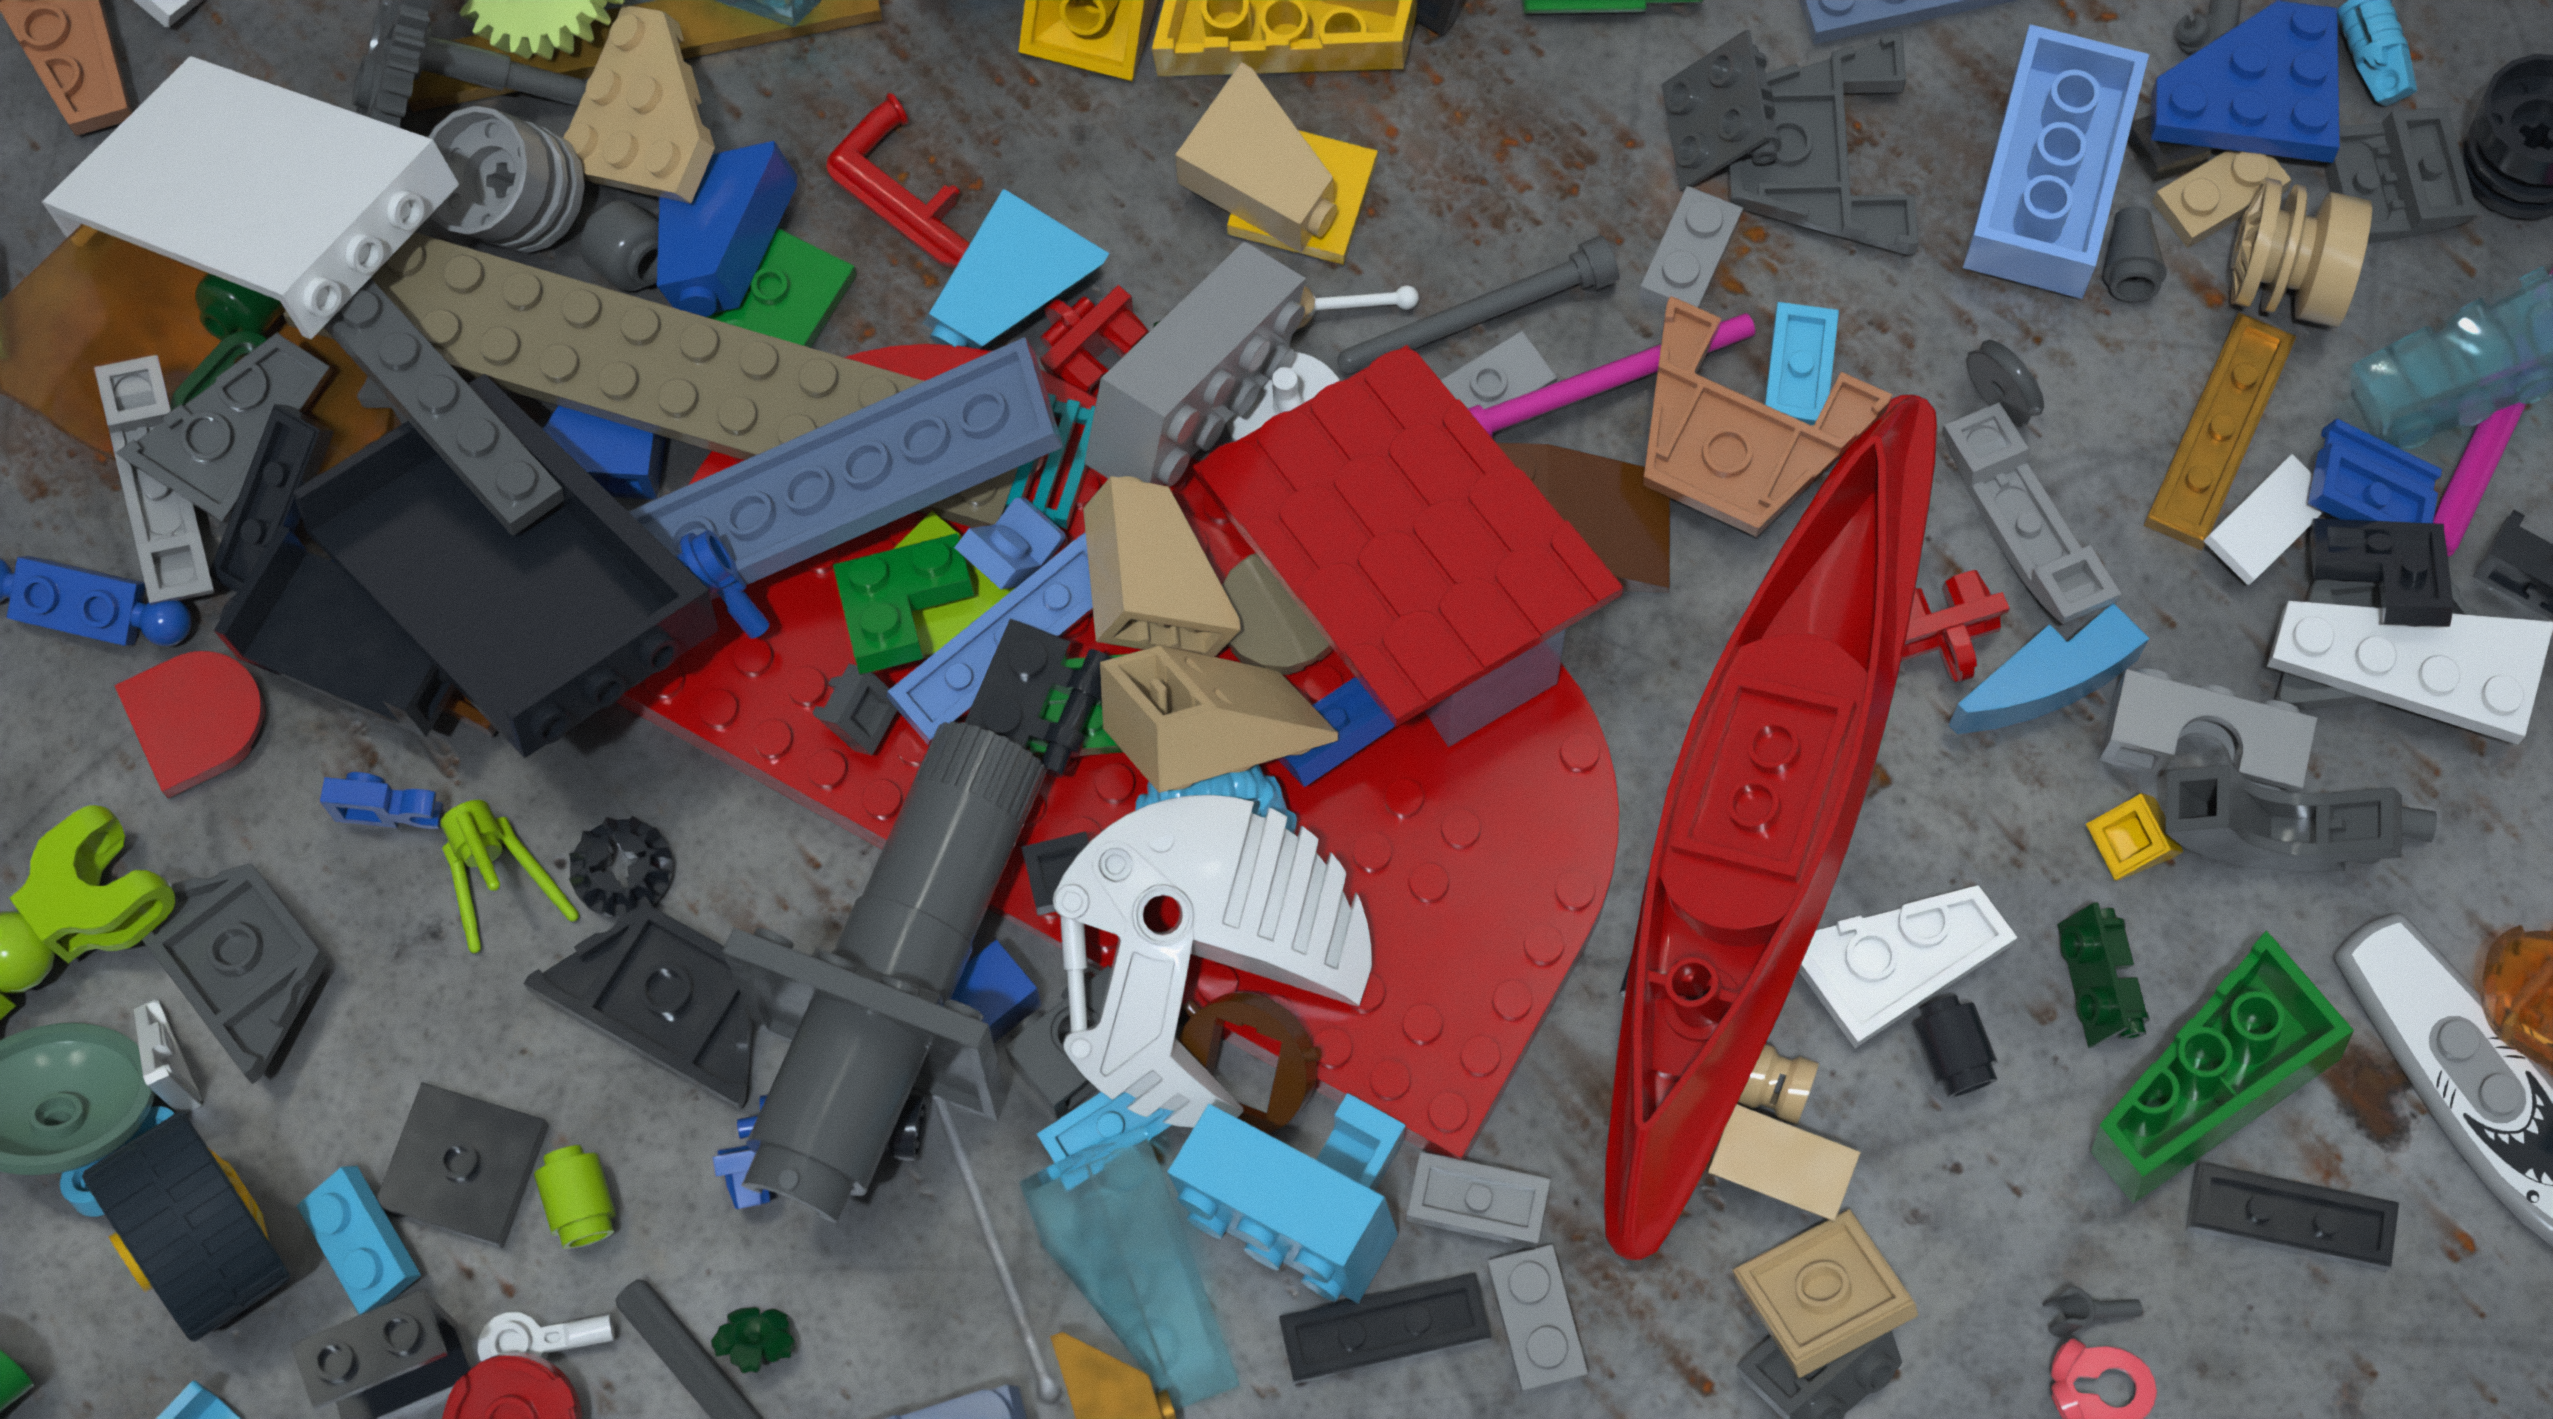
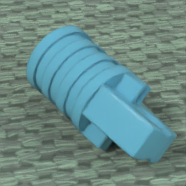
(2378, 48)

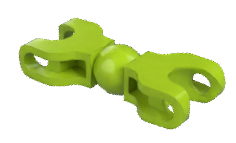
(67, 909)

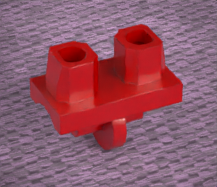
(1084, 333)

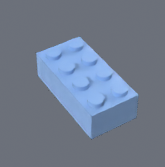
(2056, 161)

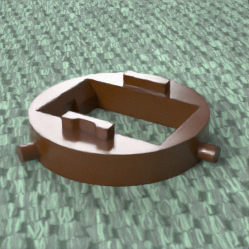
(1297, 1057)

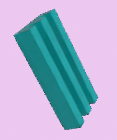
(1069, 414)

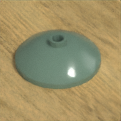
(68, 1097)

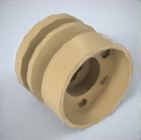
(2301, 252)

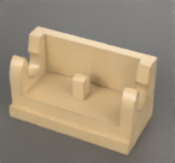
(1784, 1162)

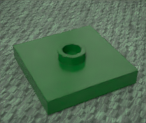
(791, 291)

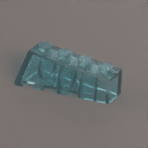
(2463, 372)

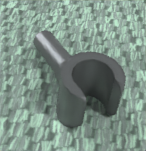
(2082, 1310)

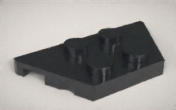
(660, 995)

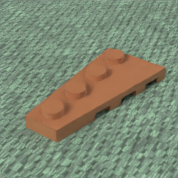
(73, 57)

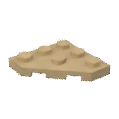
(641, 112)

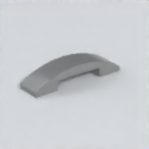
(2023, 517)
(160, 519)

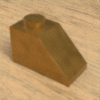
(1106, 1386)

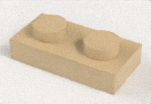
(2215, 193)

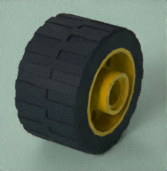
(186, 1226)

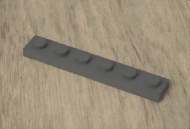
(444, 409)

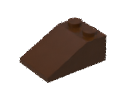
(1607, 507)

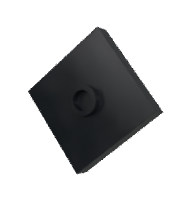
(461, 1165)

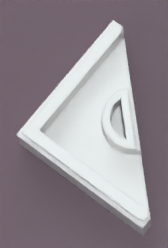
(163, 1061)

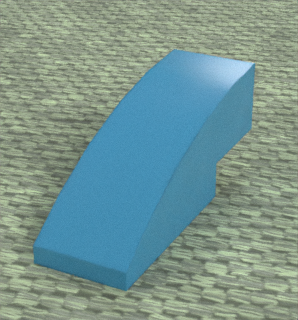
(2052, 673)

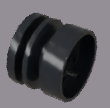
(2512, 140)

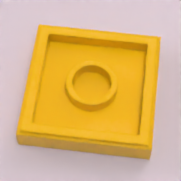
(1351, 173)

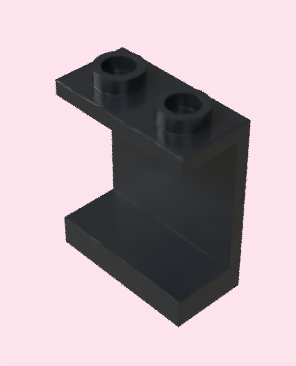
(384, 1360)

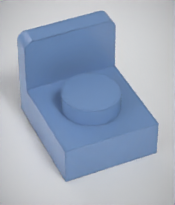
(1013, 546)

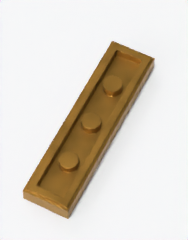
(2220, 431)

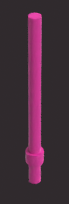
(1596, 380)

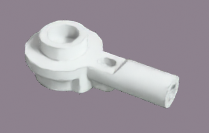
(522, 1334)

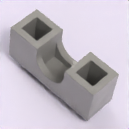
(2153, 712)

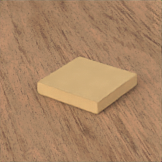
(1824, 1293)

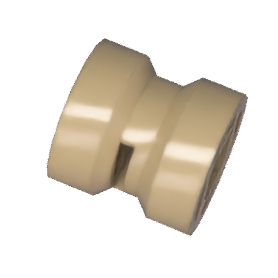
(1794, 1090)

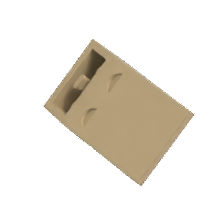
(1203, 715)

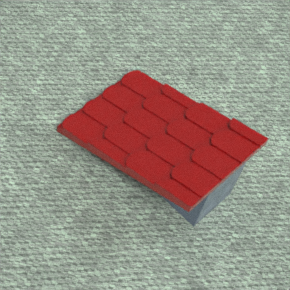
(1412, 544)

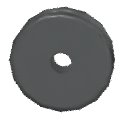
(2005, 379)

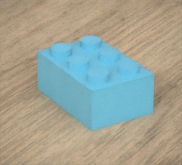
(1282, 1205)

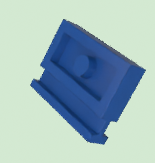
(2371, 479)

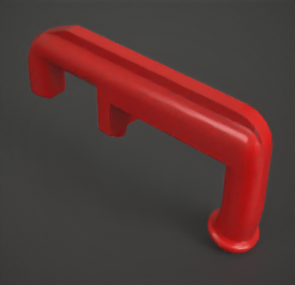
(888, 199)

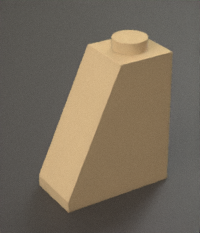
(1257, 164)
(1151, 573)

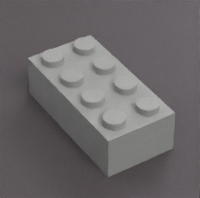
(1196, 369)

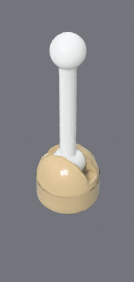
(1405, 298)

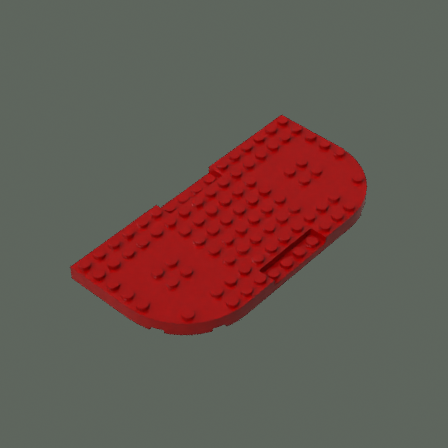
(1466, 857)

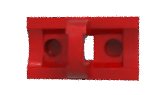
(1969, 616)

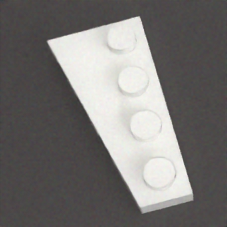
(2468, 674)

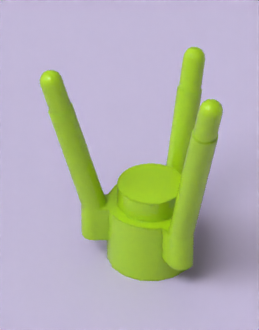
(475, 840)

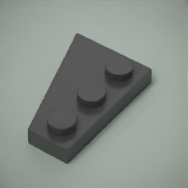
(211, 441)

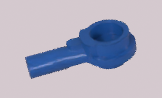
(713, 566)

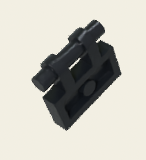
(1019, 688)

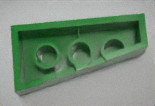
(2226, 1067)

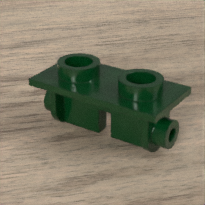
(2094, 949)

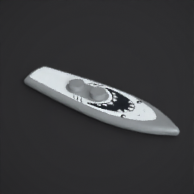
(2474, 1085)

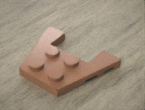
(1730, 450)

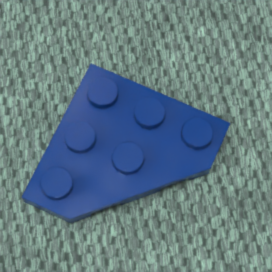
(2258, 88)

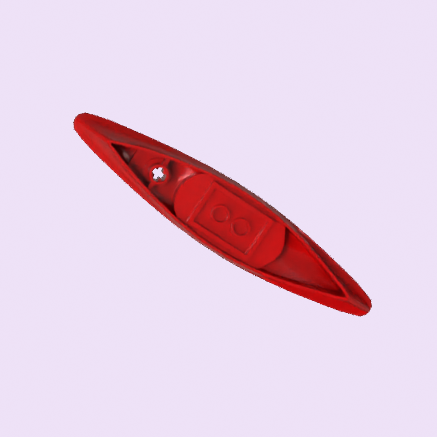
(1762, 819)

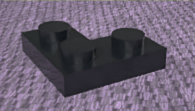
(2401, 556)

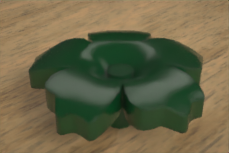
(752, 1336)

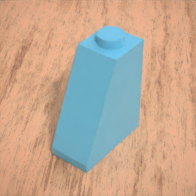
(1009, 274)

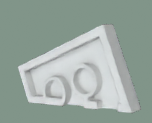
(1895, 961)

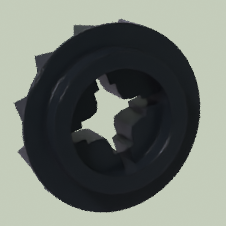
(645, 880)

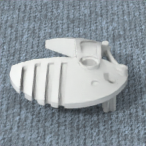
(1244, 899)

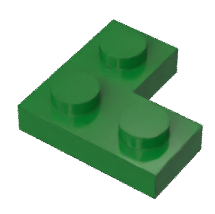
(885, 589)

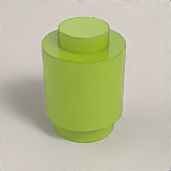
(575, 1196)

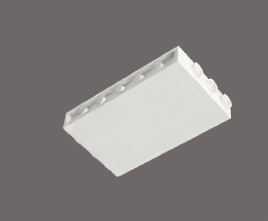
(258, 188)

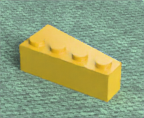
(1282, 35)

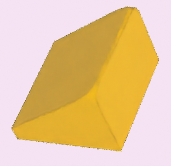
(2133, 837)

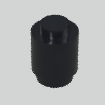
(1956, 1046)

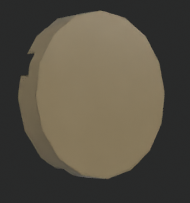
(1272, 625)

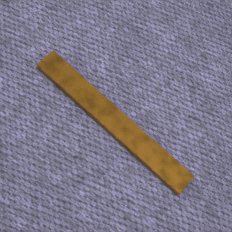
(705, 28)

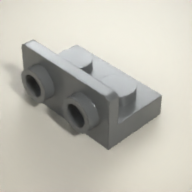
(1827, 1390)

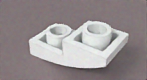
(2266, 521)

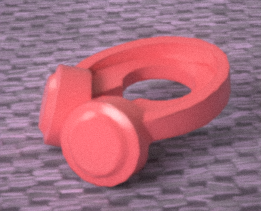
(2078, 1361)

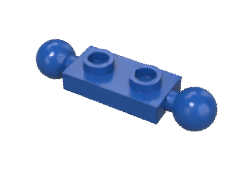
(89, 603)

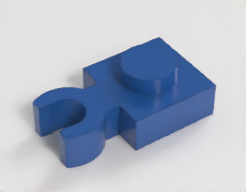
(371, 801)

